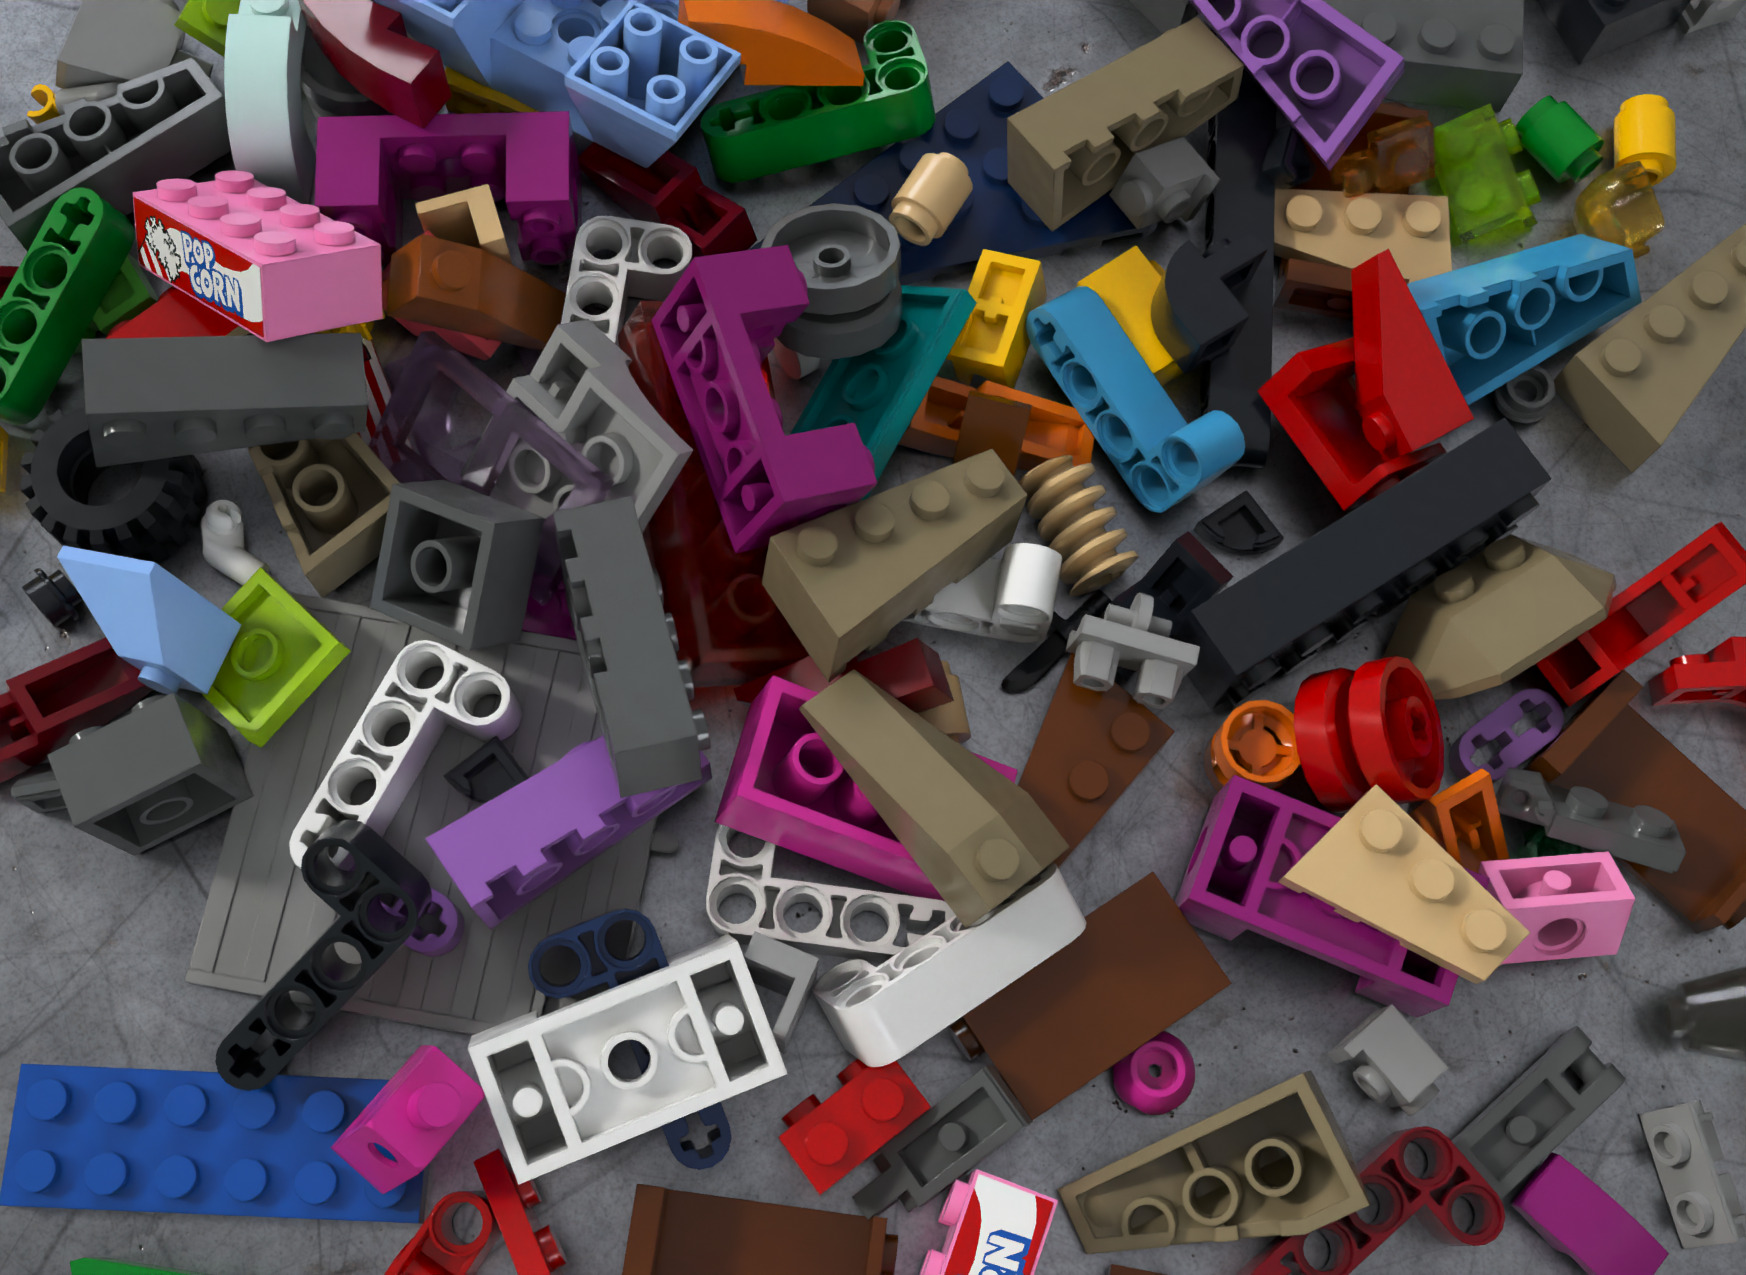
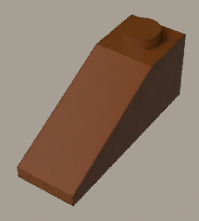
(471, 293)

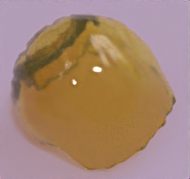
(1620, 208)

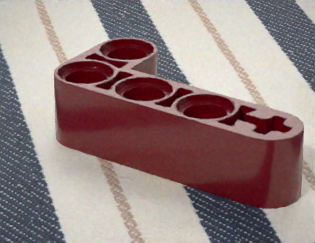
(1399, 1198)

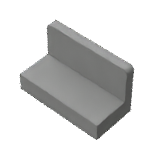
(786, 973)

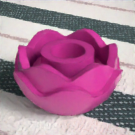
(1159, 1093)

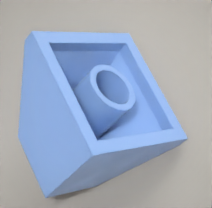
(152, 619)

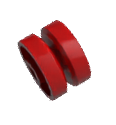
(1367, 732)

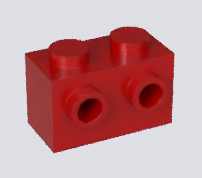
(852, 1124)

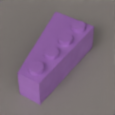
(1310, 64)
(545, 830)

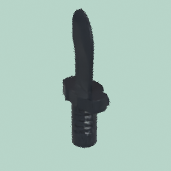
(1054, 647)

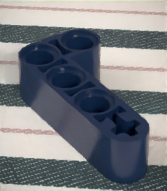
(600, 967)

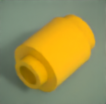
(1646, 133)

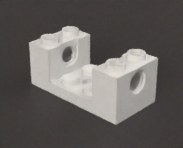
(552, 1071)

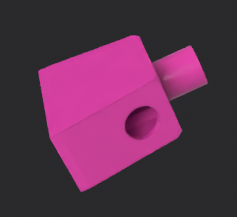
(410, 1119)

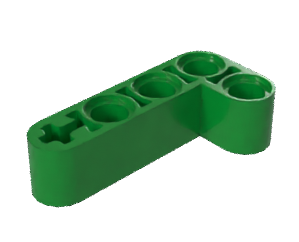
(819, 123)
(57, 297)

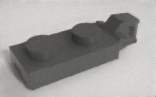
(1592, 821)
(944, 1144)

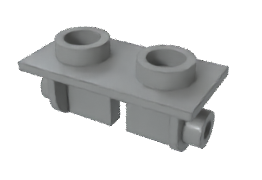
(1684, 1154)

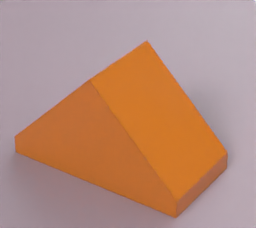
(1465, 821)

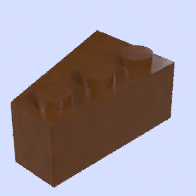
(1089, 755)

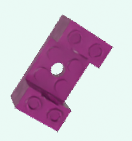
(379, 161)
(714, 338)
(1234, 886)

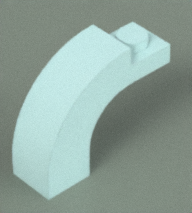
(265, 95)

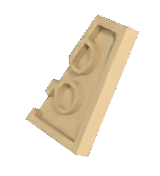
(1403, 883)

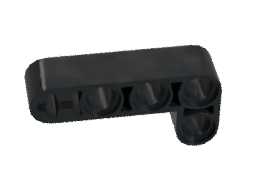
(320, 969)

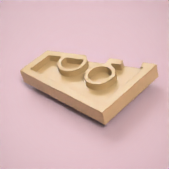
(1351, 230)

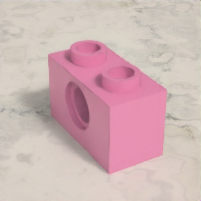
(1566, 903)

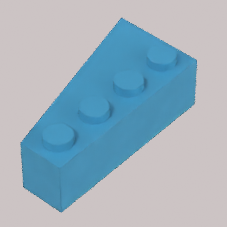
(1524, 307)

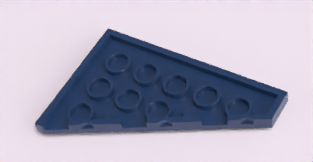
(993, 213)

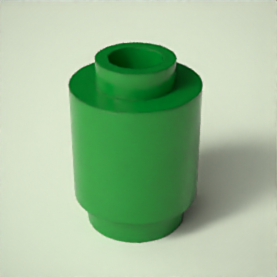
(1560, 140)

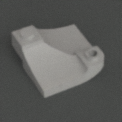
(596, 406)

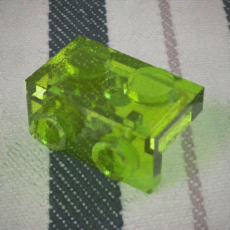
(1481, 173)

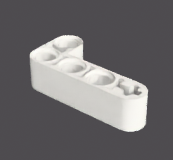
(627, 273)
(1001, 597)
(399, 766)
(836, 904)
(946, 972)

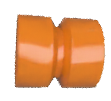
(1253, 744)

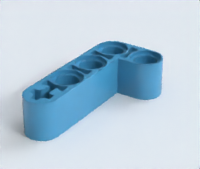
(1126, 404)

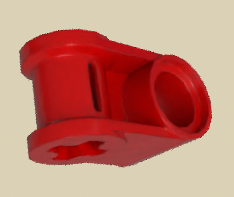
(437, 1248)

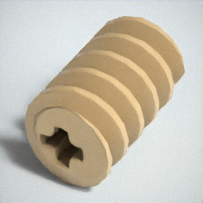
(1075, 524)

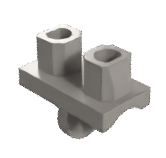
(1134, 642)

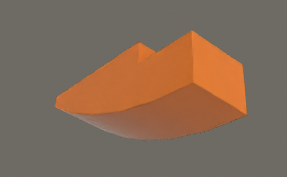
(777, 42)
(1050, 430)

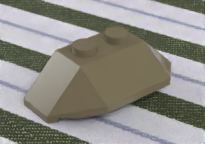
(1499, 615)

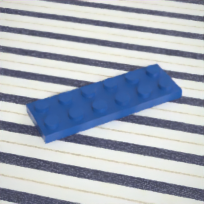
(194, 1146)

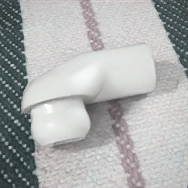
(224, 542)

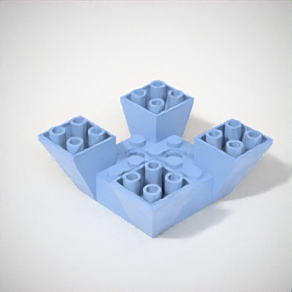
(614, 64)

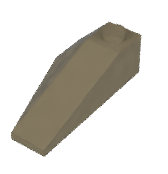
(947, 807)
(1238, 1175)

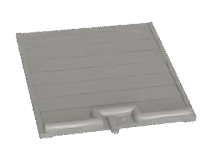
(267, 915)

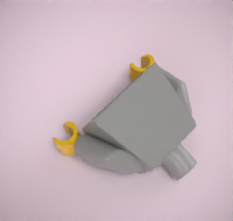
(112, 46)

